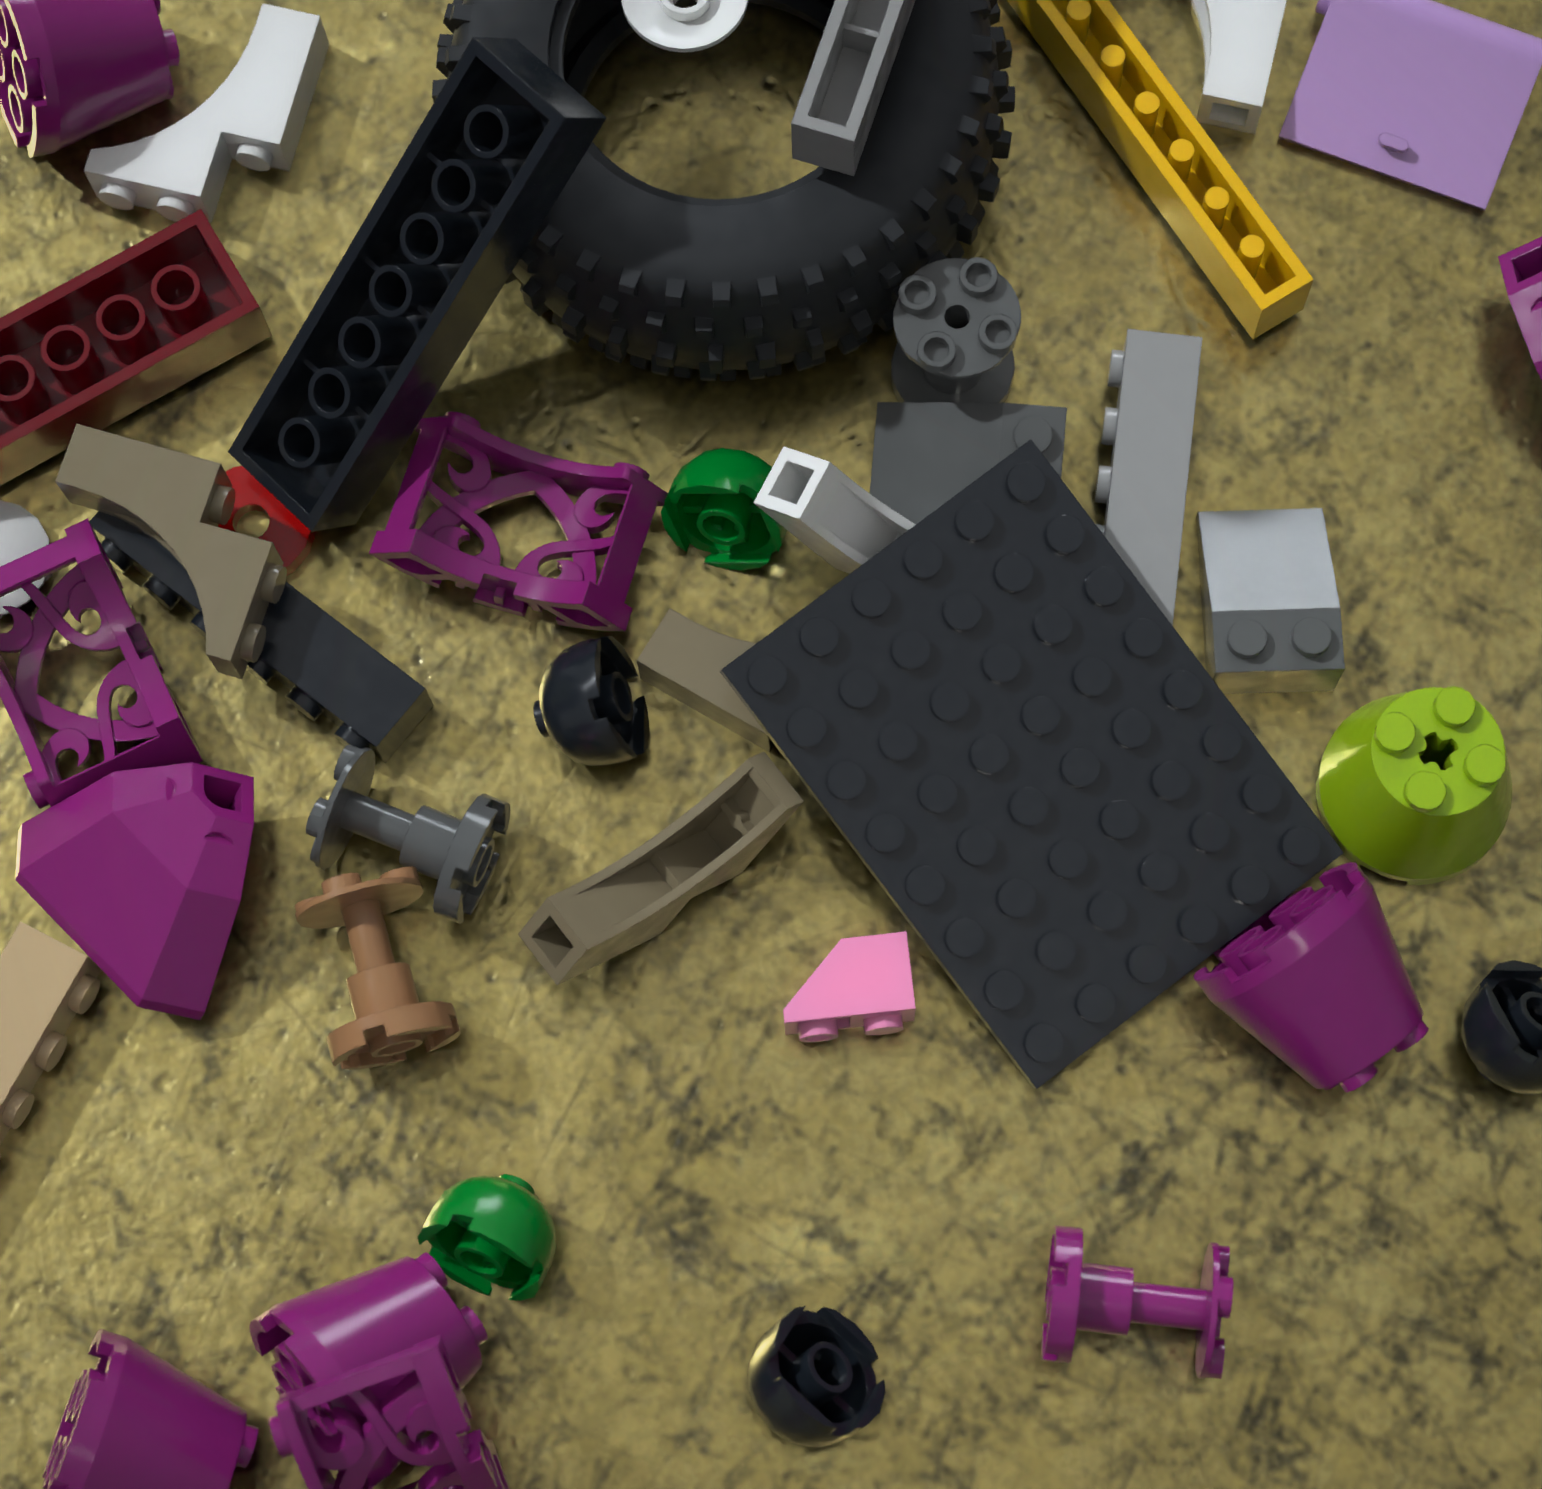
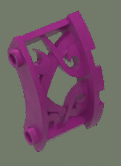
(573, 597)
(154, 716)
(421, 1401)

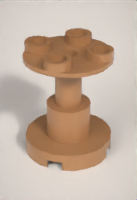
(381, 991)

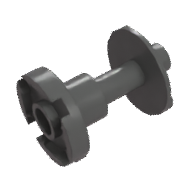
(955, 333)
(434, 842)

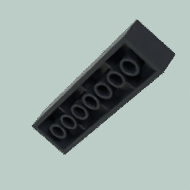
(416, 281)

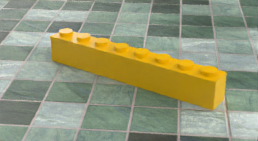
(1171, 158)

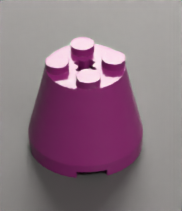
(80, 67)
(1320, 982)
(361, 1323)
(145, 1426)

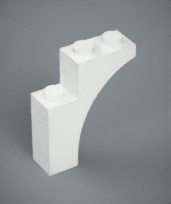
(1238, 59)
(247, 119)
(828, 510)

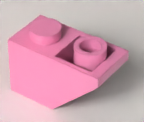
(856, 985)

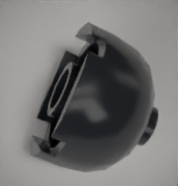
(590, 705)
(1506, 1027)
(815, 1378)

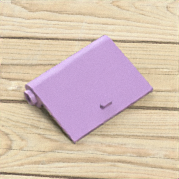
(1415, 93)

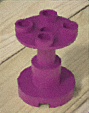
(1108, 1300)

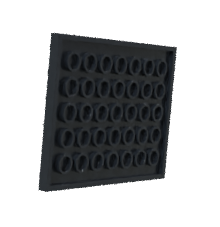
(1032, 763)

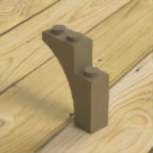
(180, 506)
(687, 664)
(656, 880)

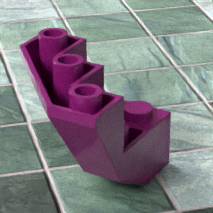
(146, 876)

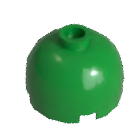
(716, 512)
(492, 1234)

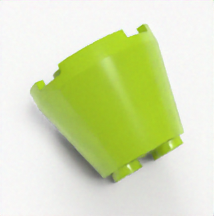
(1416, 785)

